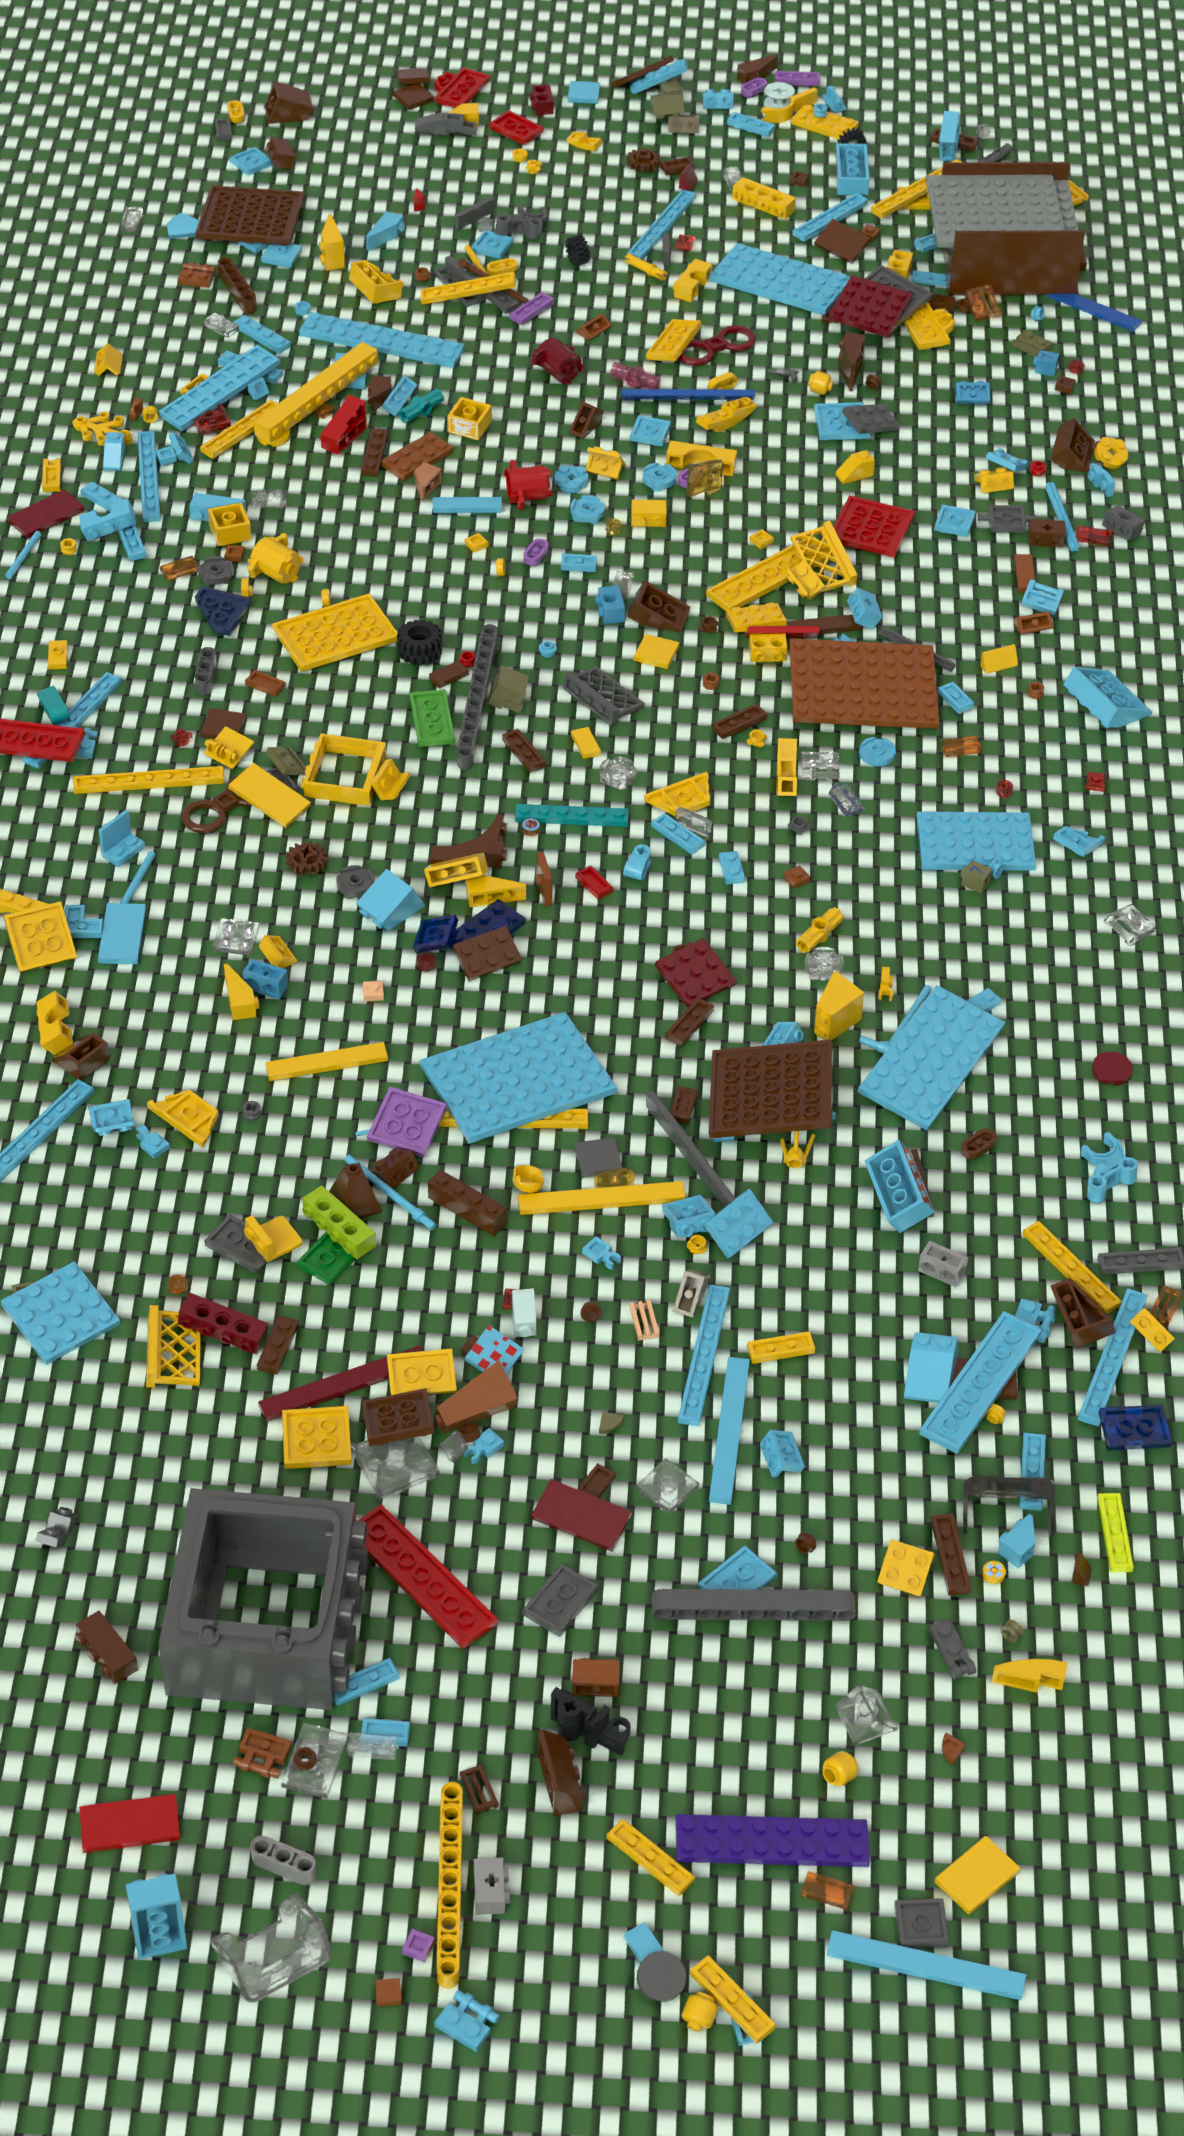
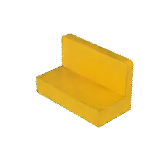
(109, 359)

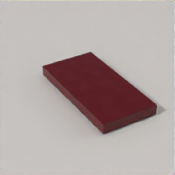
(45, 513)
(581, 1515)

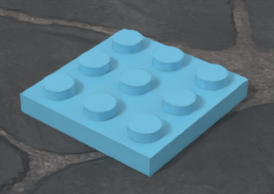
(833, 424)

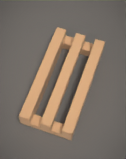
(641, 1306)

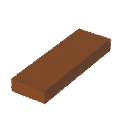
(1024, 571)

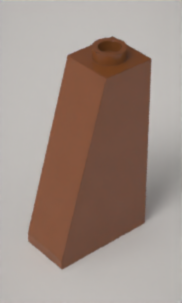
(477, 1400)

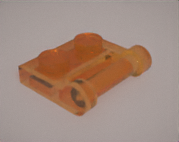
(979, 304)

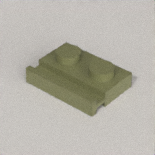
(1031, 343)
(286, 760)

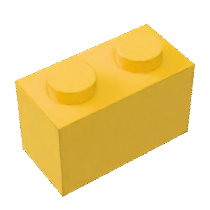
(648, 513)

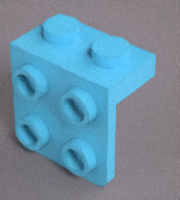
(111, 1116)

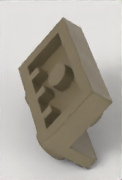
(683, 124)

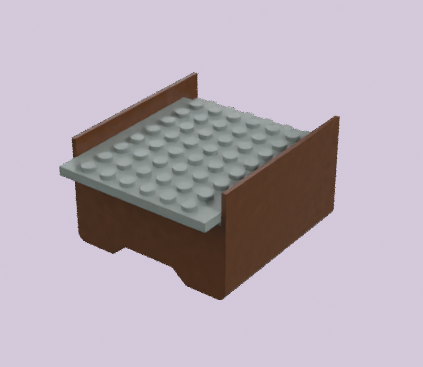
(1007, 227)

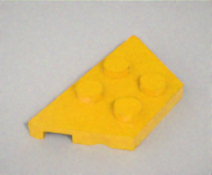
(688, 793)
(187, 1114)

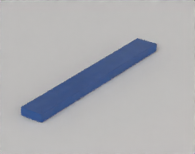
(1098, 310)
(686, 394)

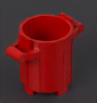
(527, 483)

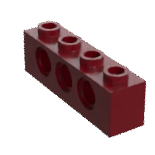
(222, 1323)

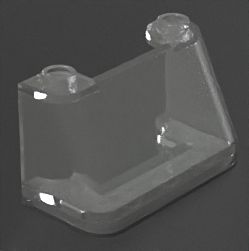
(275, 1953)

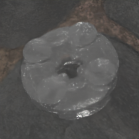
(620, 780)
(814, 966)

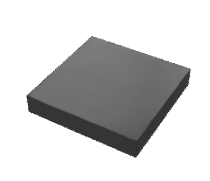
(597, 1156)
(921, 1923)

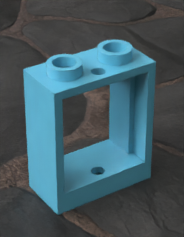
(949, 135)

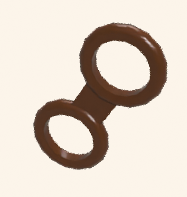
(221, 804)

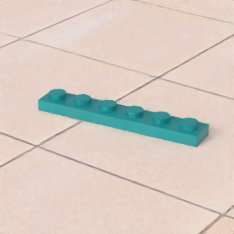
(573, 815)

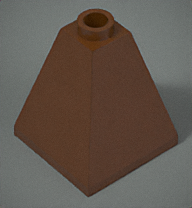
(355, 1191)

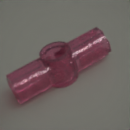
(635, 376)

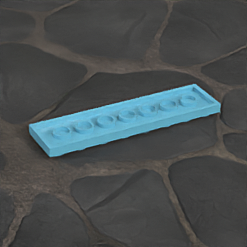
(980, 1382)

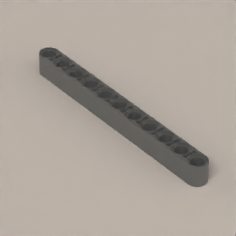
(477, 697)

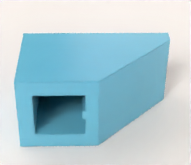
(1019, 1543)

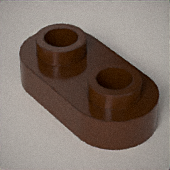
(975, 1146)

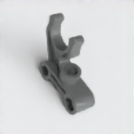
(529, 226)

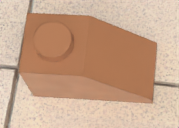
(427, 479)

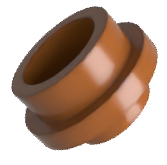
(422, 274)

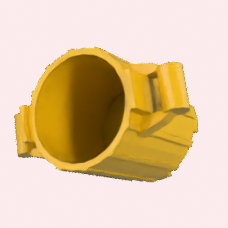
(275, 559)

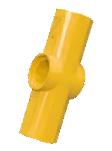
(819, 930)

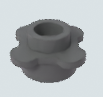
(799, 825)

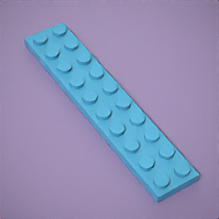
(384, 339)

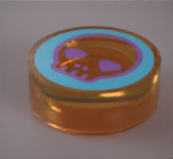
(530, 826)

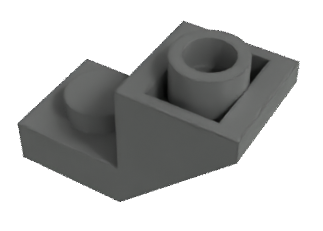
(58, 1527)

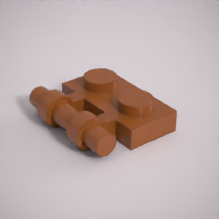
(191, 276)
(265, 1747)

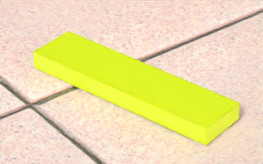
(1115, 1532)

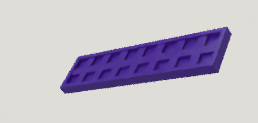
(771, 1840)

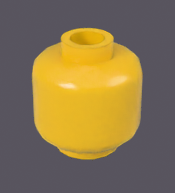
(820, 383)
(840, 1769)
(700, 2011)

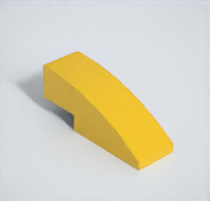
(1031, 1673)

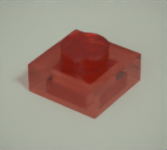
(685, 242)
(1095, 781)

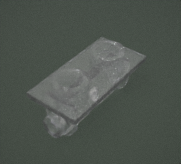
(261, 498)
(372, 1746)

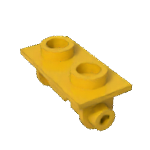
(1152, 1329)

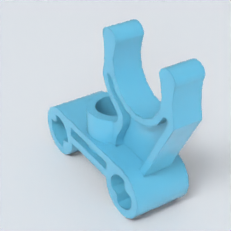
(1110, 1170)

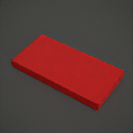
(129, 1823)

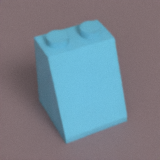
(389, 901)

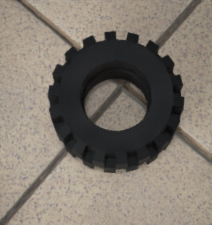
(419, 642)

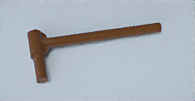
(470, 267)

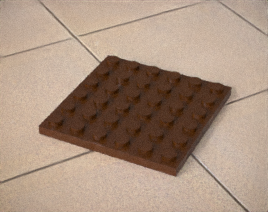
(250, 215)
(771, 1089)

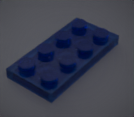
(487, 920)

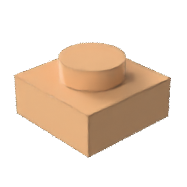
(373, 990)

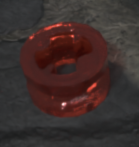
(1004, 788)

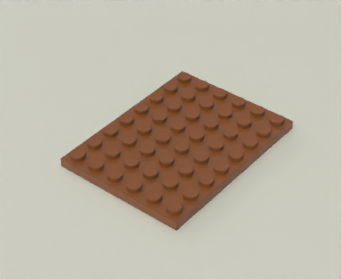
(863, 683)

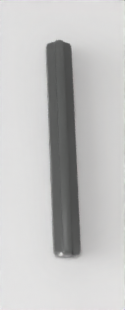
(899, 639)

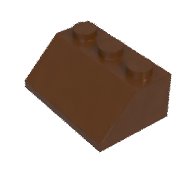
(1072, 447)
(559, 1773)

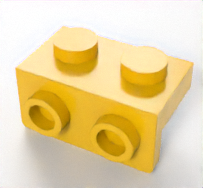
(995, 480)

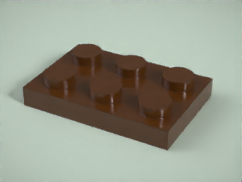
(487, 953)

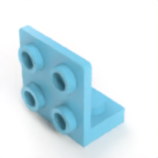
(117, 840)

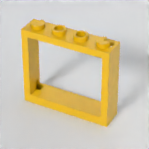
(348, 746)

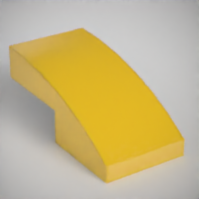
(581, 140)

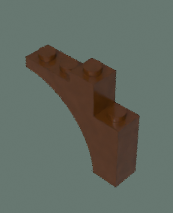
(489, 842)

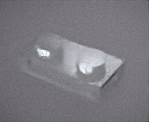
(731, 176)
(131, 219)
(221, 325)

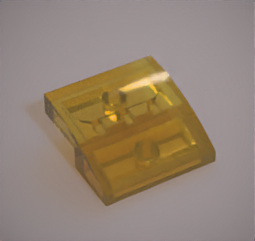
(704, 477)

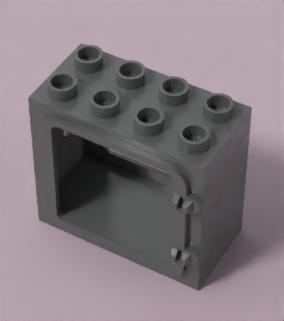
(258, 1660)

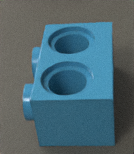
(266, 978)

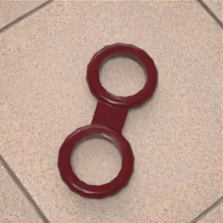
(718, 344)

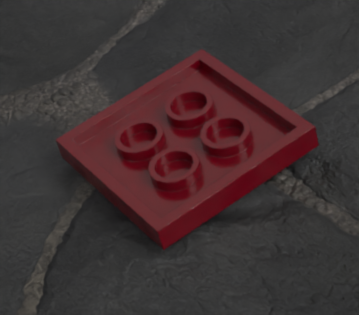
(695, 972)

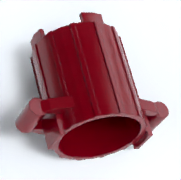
(558, 360)

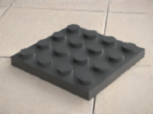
(920, 295)

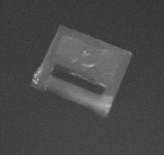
(1133, 920)

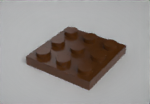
(397, 1417)

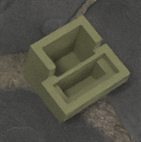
(508, 689)

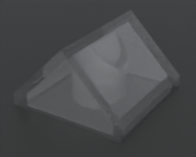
(865, 1715)

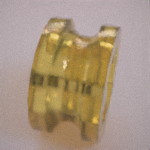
(613, 526)

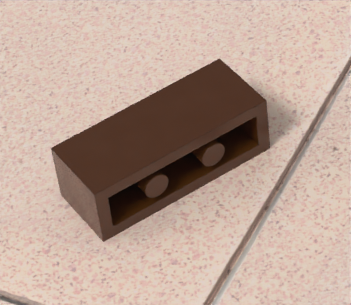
(106, 1647)

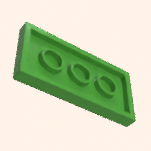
(432, 718)

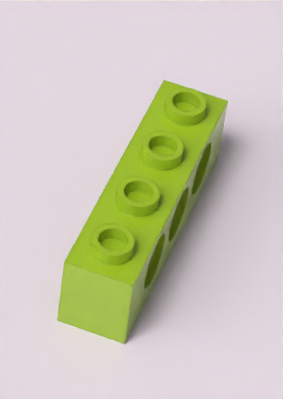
(339, 1222)

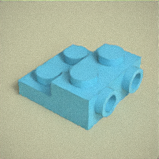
(688, 1215)

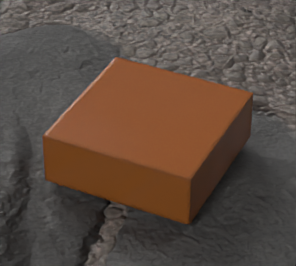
(234, 553)
(388, 1992)

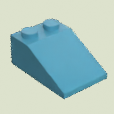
(930, 1366)

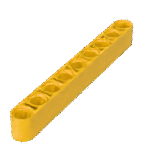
(449, 1893)

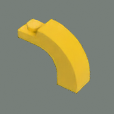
(786, 767)

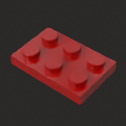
(516, 127)

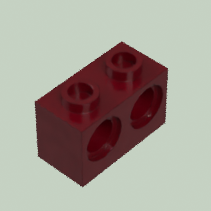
(542, 100)

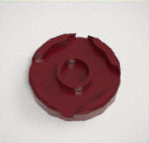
(1112, 1068)

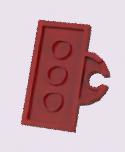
(459, 87)

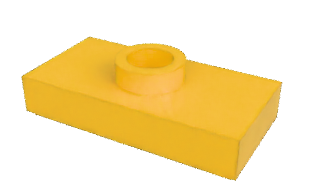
(57, 654)

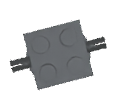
(1006, 518)

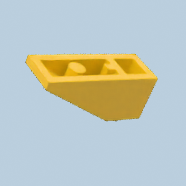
(486, 889)
(240, 995)

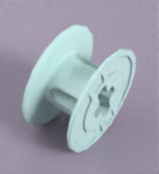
(779, 95)

